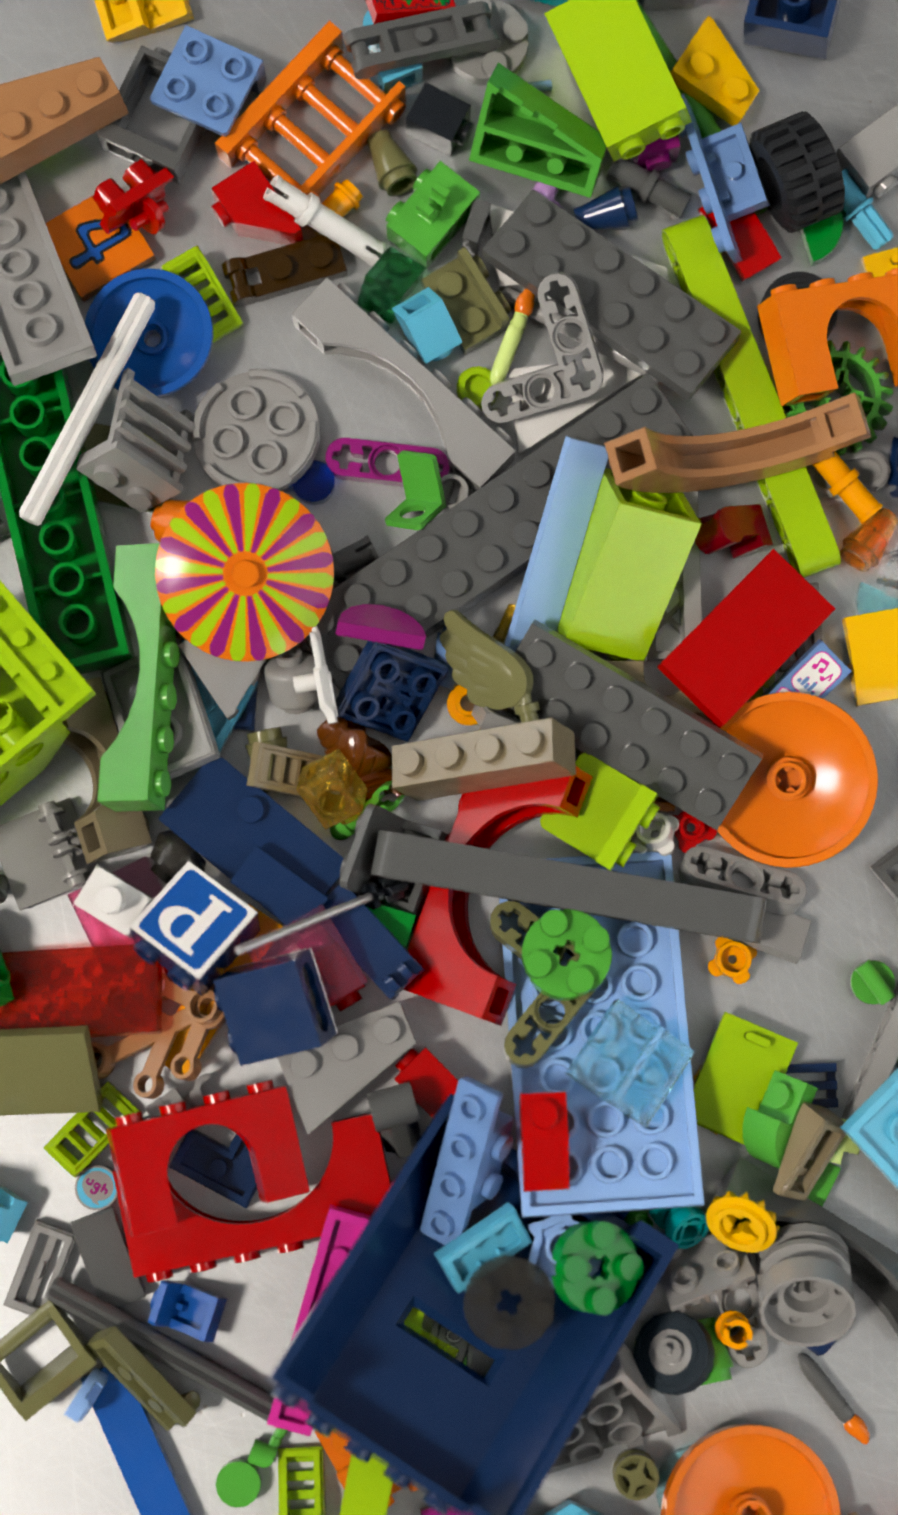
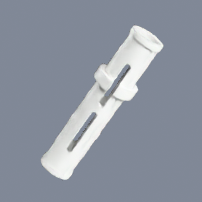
(311, 212)

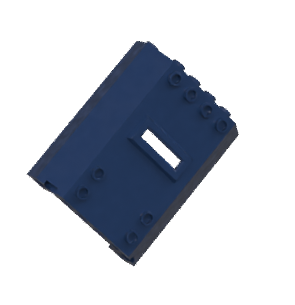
(415, 1408)

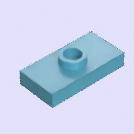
(493, 1236)

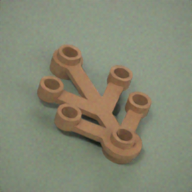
(192, 1016)

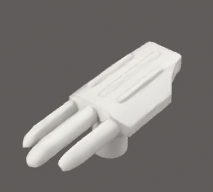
(319, 680)

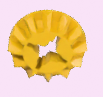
(744, 1236)

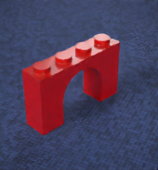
(144, 1146)

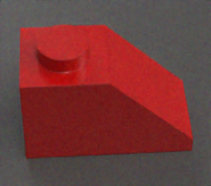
(242, 206)
(544, 1141)

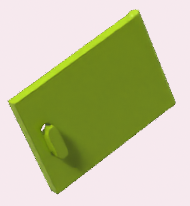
(737, 1074)

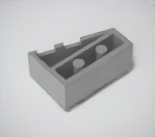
(334, 1073)

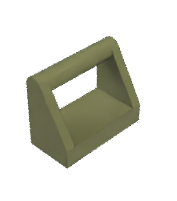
(57, 1374)

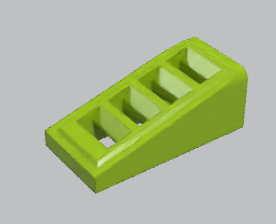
(192, 259)
(67, 1159)
(301, 1454)

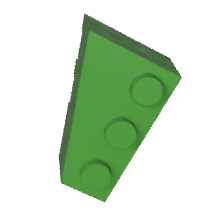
(535, 136)

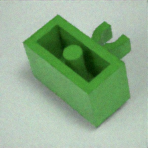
(431, 214)

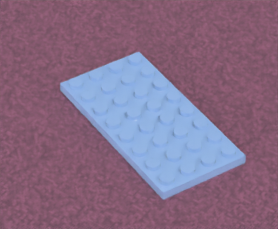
(612, 1157)

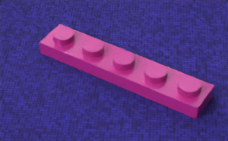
(337, 1237)

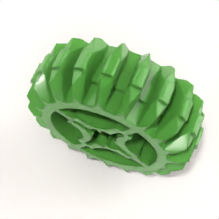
(873, 404)

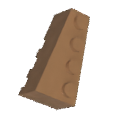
(54, 112)

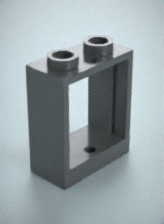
(132, 147)

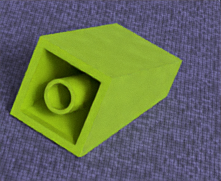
(619, 73)
(627, 569)

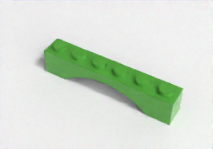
(135, 765)

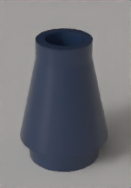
(609, 211)

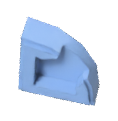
(86, 1395)

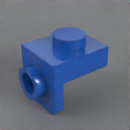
(187, 1309)

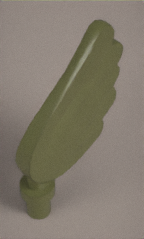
(487, 668)

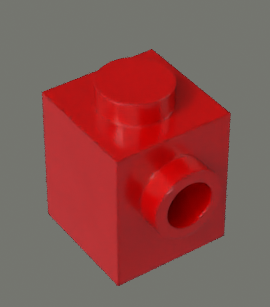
(428, 1079)

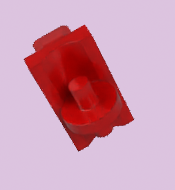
(141, 205)

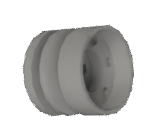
(806, 1286)

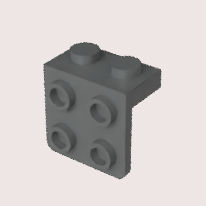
(357, 865)

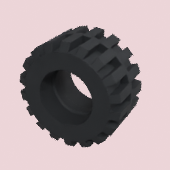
(798, 171)

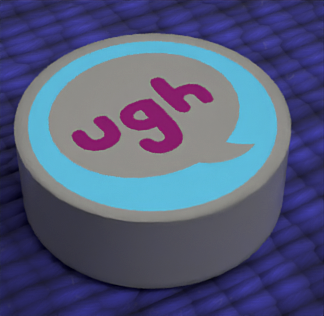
(96, 1187)

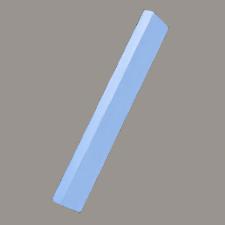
(559, 537)

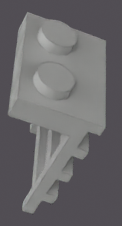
(131, 462)

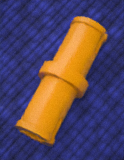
(848, 486)

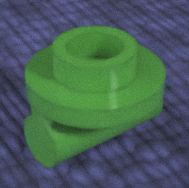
(873, 982)

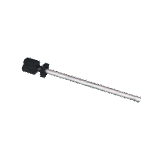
(387, 891)

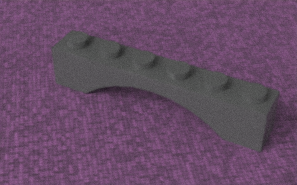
(872, 1264)

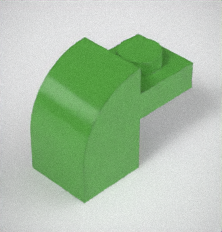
(769, 1128)

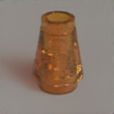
(867, 543)

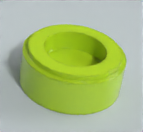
(474, 384)

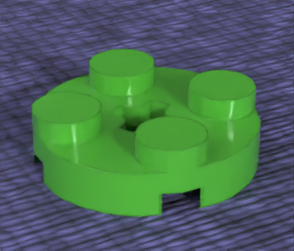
(579, 976)

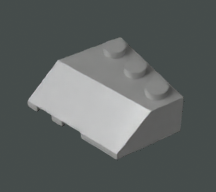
(617, 1414)

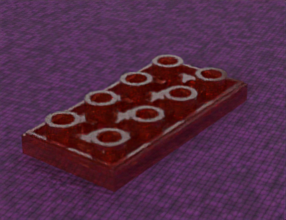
(84, 986)

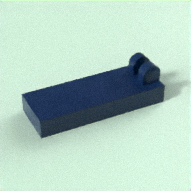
(374, 945)

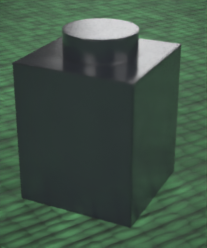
(439, 120)

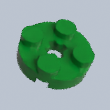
(619, 1267)

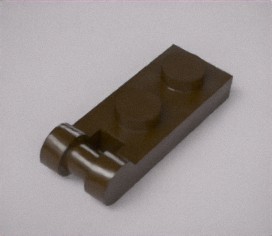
(284, 270)

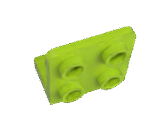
(608, 815)

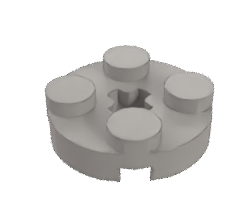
(511, 53)

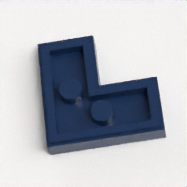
(217, 1166)

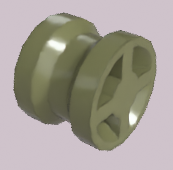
(633, 1482)

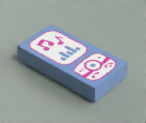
(813, 673)

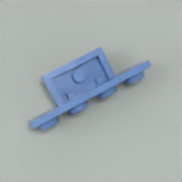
(729, 179)
(468, 1161)

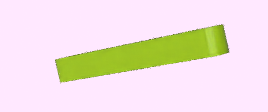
(752, 396)

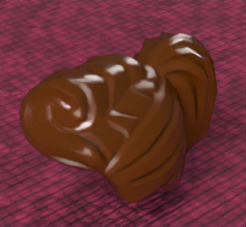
(365, 754)

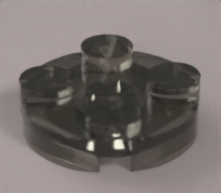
(532, 1314)

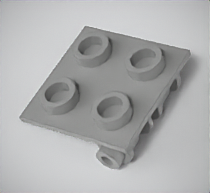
(43, 854)
(703, 1272)

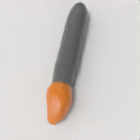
(832, 1397)

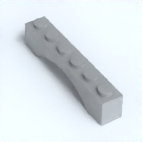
(343, 329)

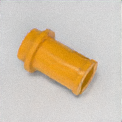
(343, 198)
(733, 1318)

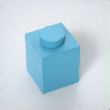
(427, 325)

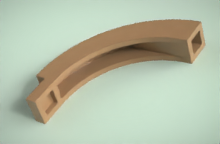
(696, 463)

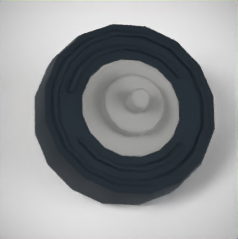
(674, 1353)

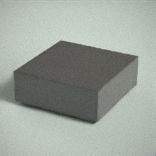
(476, 226)

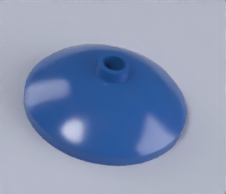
(178, 318)

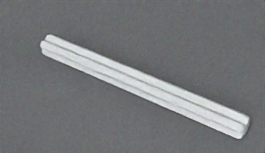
(87, 409)

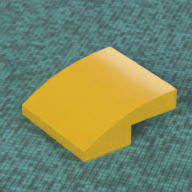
(138, 18)
(873, 655)

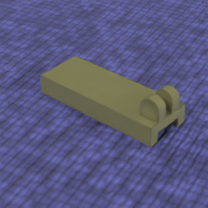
(143, 1379)

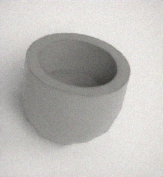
(448, 484)

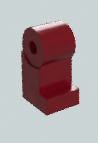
(736, 527)

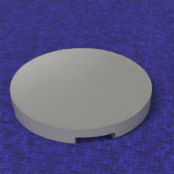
(256, 430)

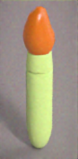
(523, 309)

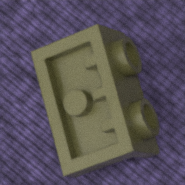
(470, 300)

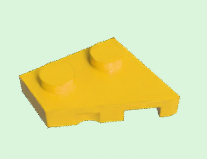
(715, 74)

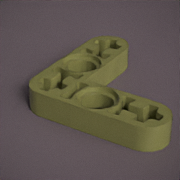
(520, 1029)

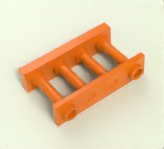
(298, 83)

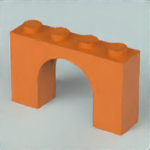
(797, 326)

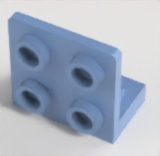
(207, 81)

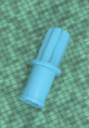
(864, 214)

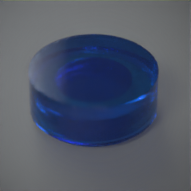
(316, 484)

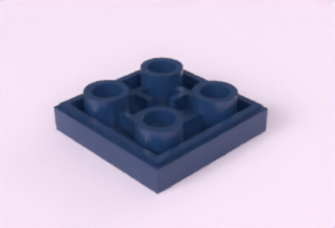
(390, 689)

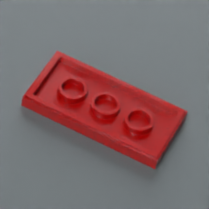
(746, 638)

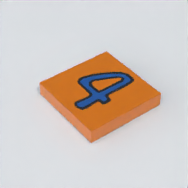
(90, 254)

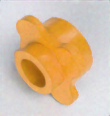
(721, 965)

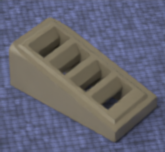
(285, 768)
(808, 1151)

